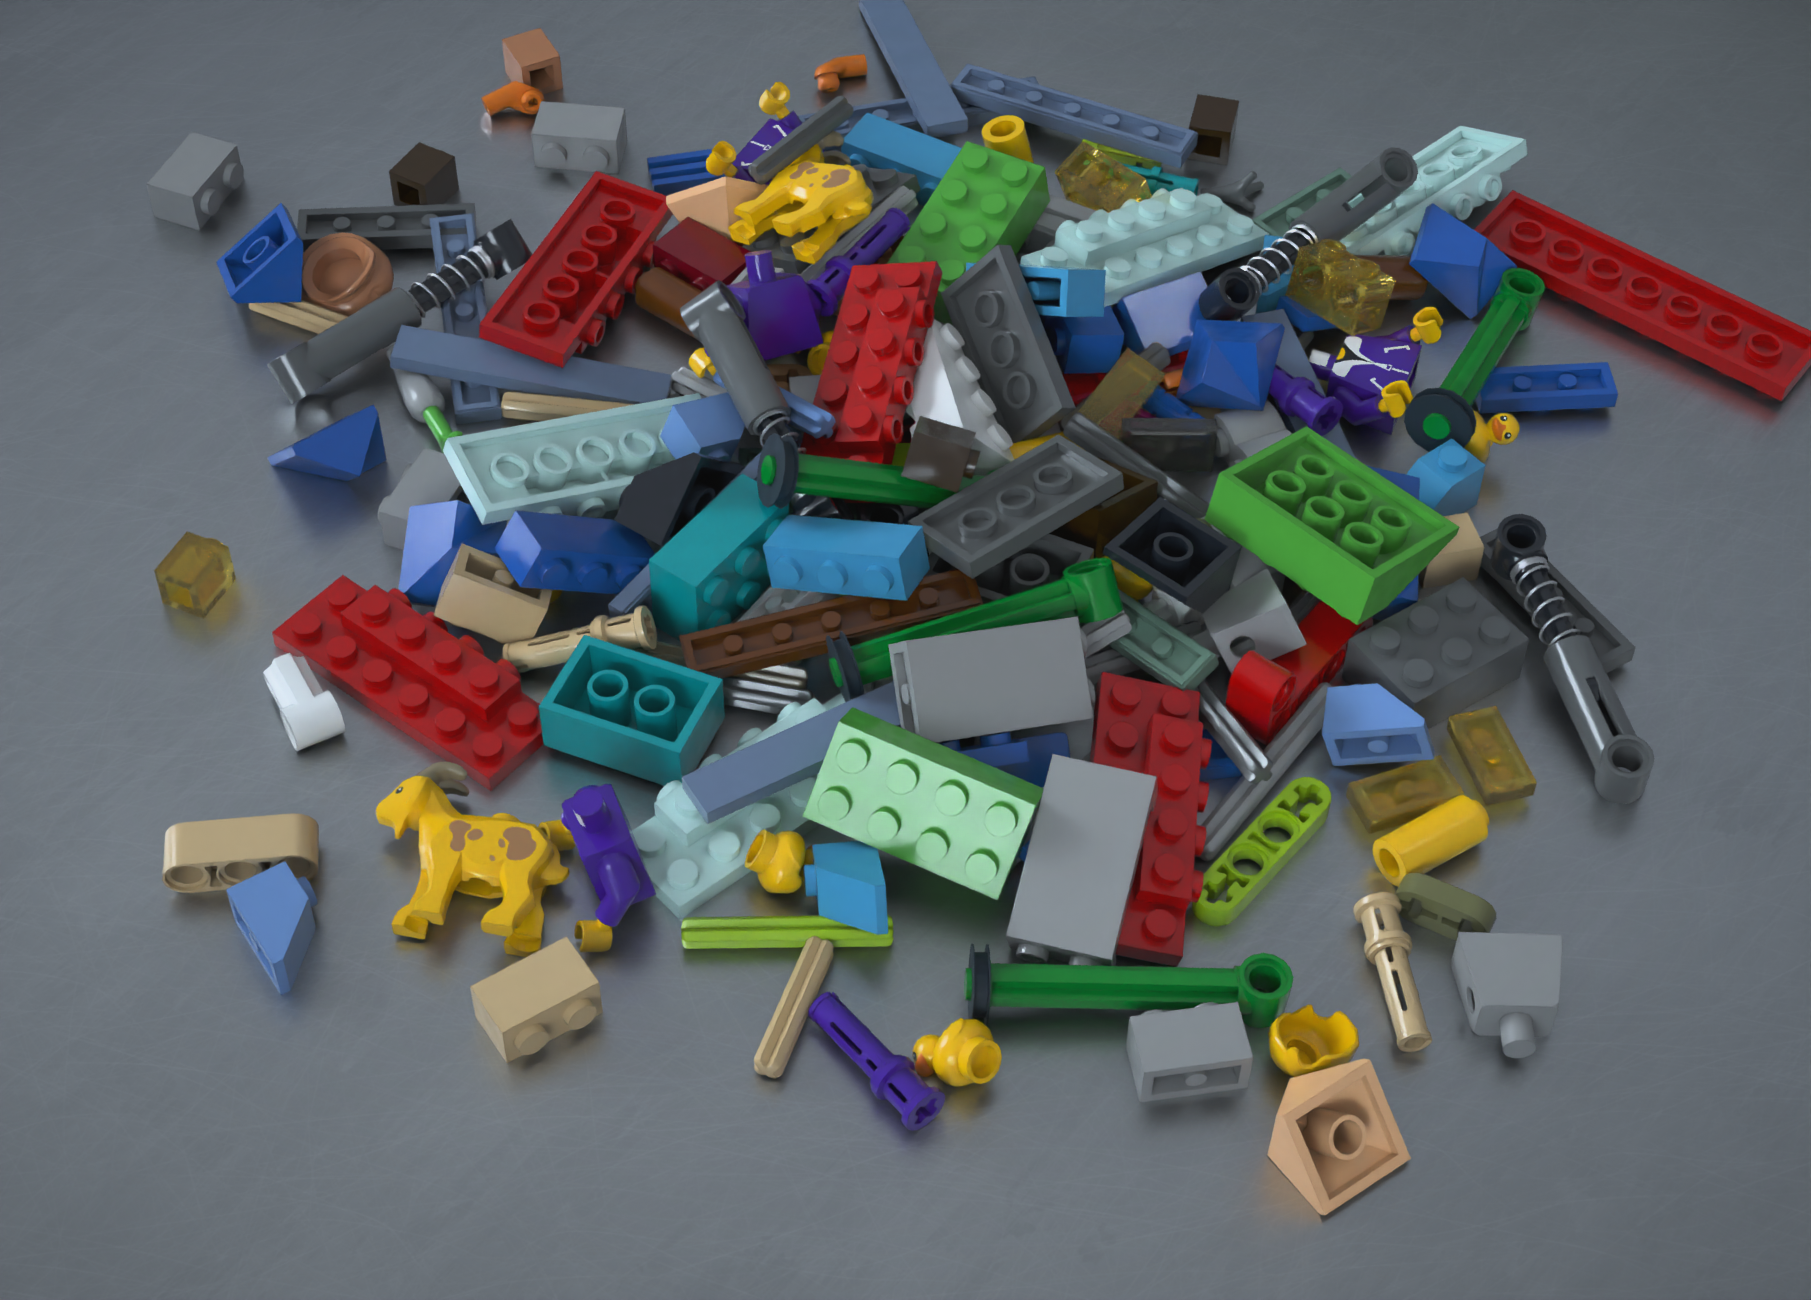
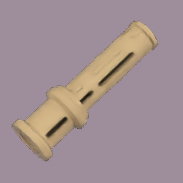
(627, 631)
(1390, 953)

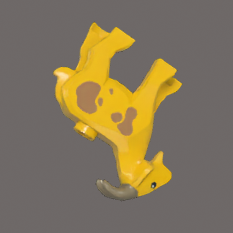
(808, 193)
(471, 856)

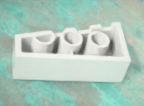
(950, 393)

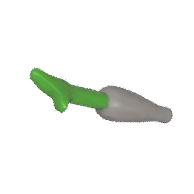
(424, 402)

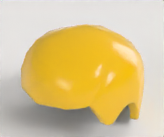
(1309, 1043)

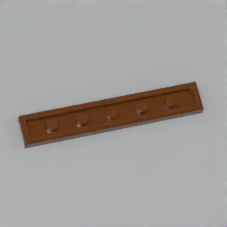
(803, 630)

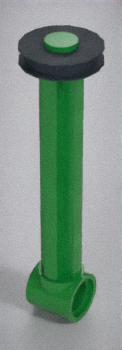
(1446, 411)
(787, 472)
(1084, 592)
(1129, 987)

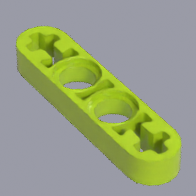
(1257, 847)

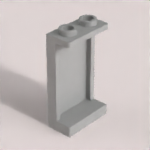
(992, 680)
(1081, 863)

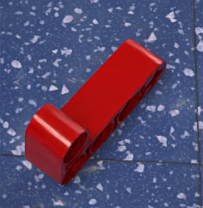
(1269, 692)

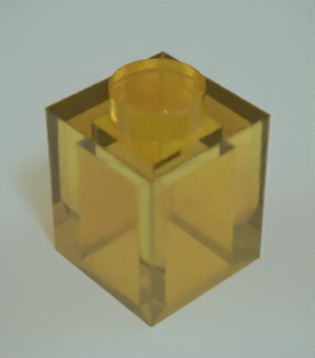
(195, 574)

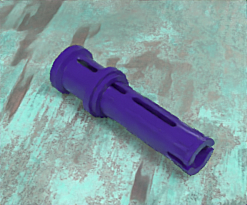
(866, 251)
(1301, 399)
(890, 1074)

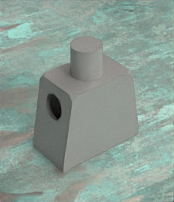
(1250, 619)
(1509, 985)

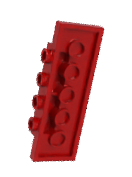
(579, 272)
(875, 360)
(417, 677)
(1157, 734)

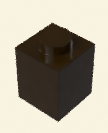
(1216, 127)
(424, 177)
(940, 454)

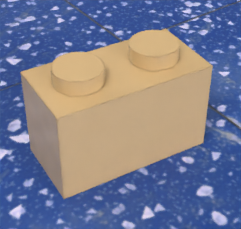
(488, 600)
(537, 1000)

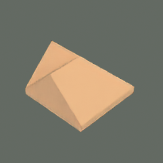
(714, 203)
(1336, 1134)

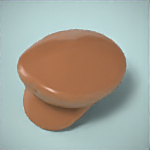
(345, 273)

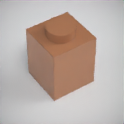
(533, 61)

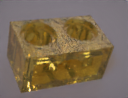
(1098, 180)
(1340, 287)

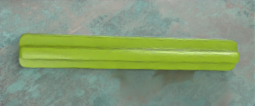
(775, 932)

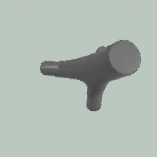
(1236, 191)

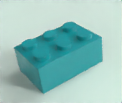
(714, 562)
(632, 711)

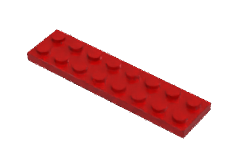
(1651, 295)

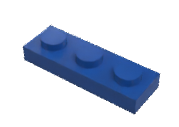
(1548, 388)

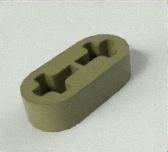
(1443, 906)

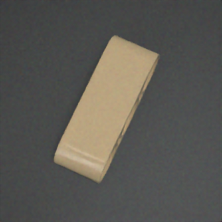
(228, 851)

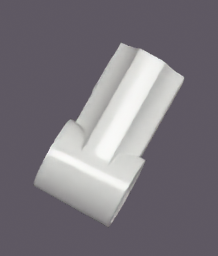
(304, 708)

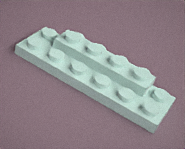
(1452, 174)
(1152, 241)
(561, 463)
(699, 859)

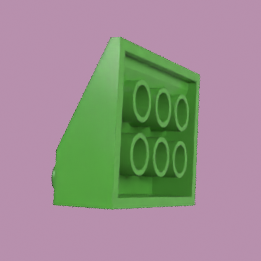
(1328, 523)

